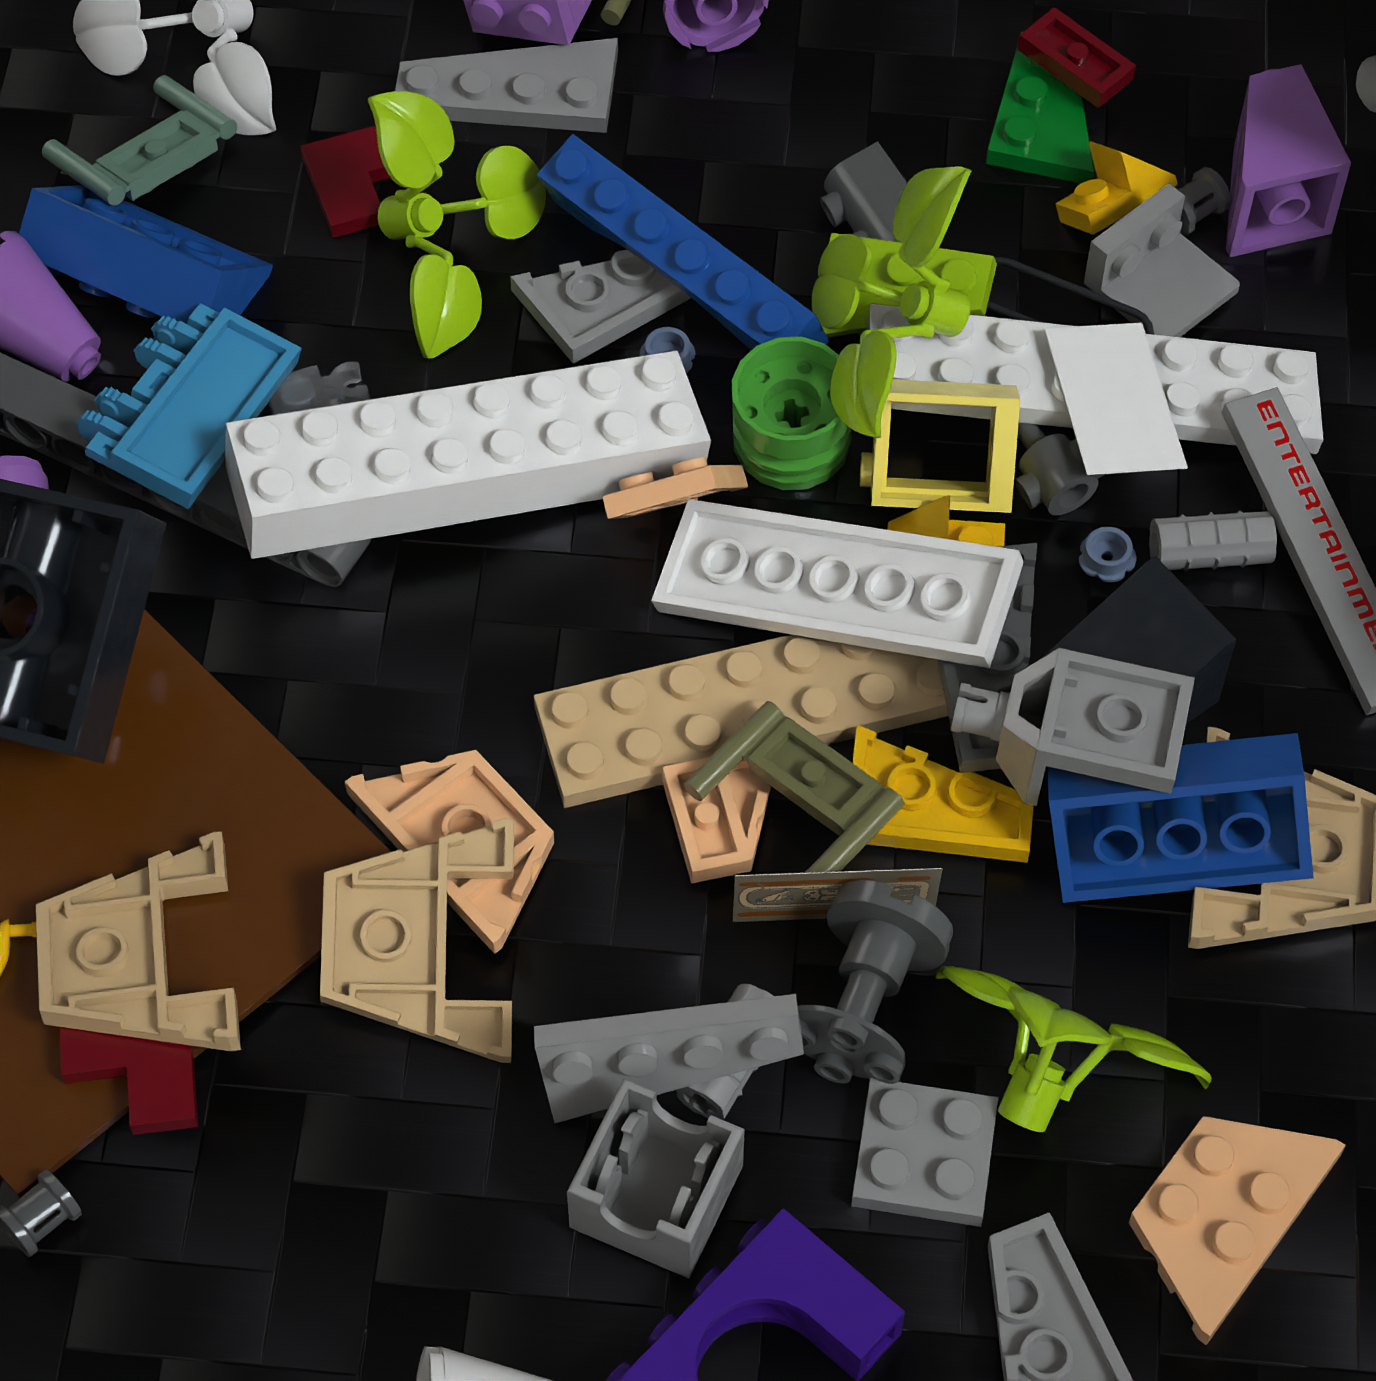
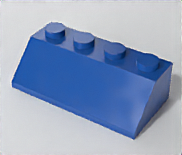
(137, 255)
(1227, 823)

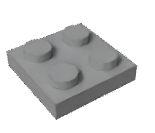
(925, 1152)

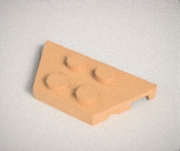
(464, 797)
(1226, 1210)

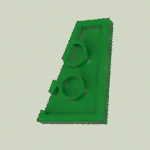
(1040, 126)

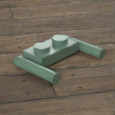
(152, 155)

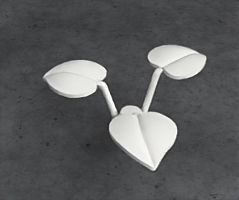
(232, 81)

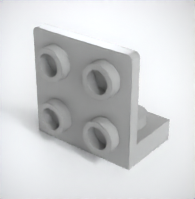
(1157, 268)

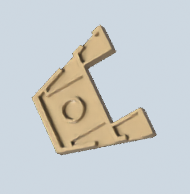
(1343, 873)
(389, 939)
(107, 955)

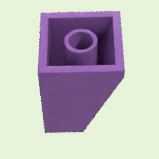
(1284, 165)

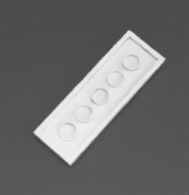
(839, 582)

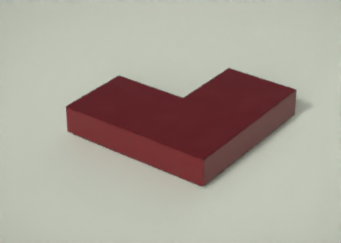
(343, 179)
(156, 1072)

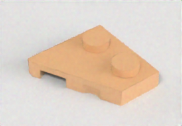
(690, 480)
(722, 829)

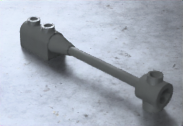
(866, 196)

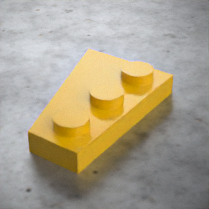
(944, 807)

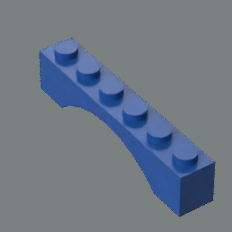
(667, 241)

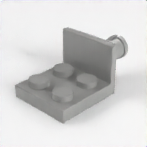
(1082, 719)

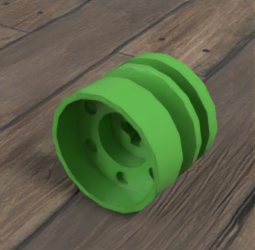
(785, 414)

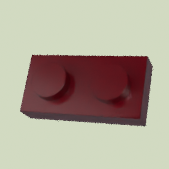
(1076, 57)

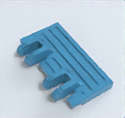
(178, 411)

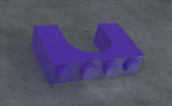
(781, 1279)

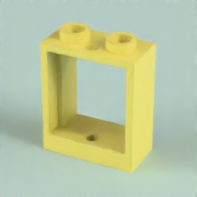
(987, 496)

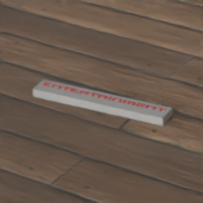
(1310, 531)

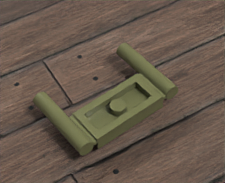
(809, 776)

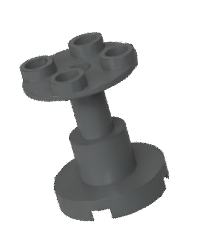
(882, 944)

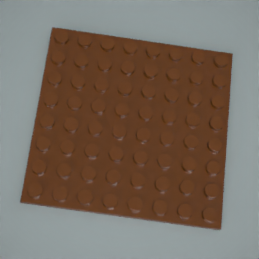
(174, 770)

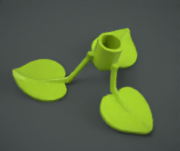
(412, 142)
(867, 369)
(1038, 1081)

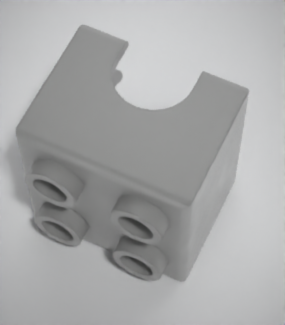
(654, 1180)

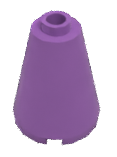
(713, 22)
(39, 317)

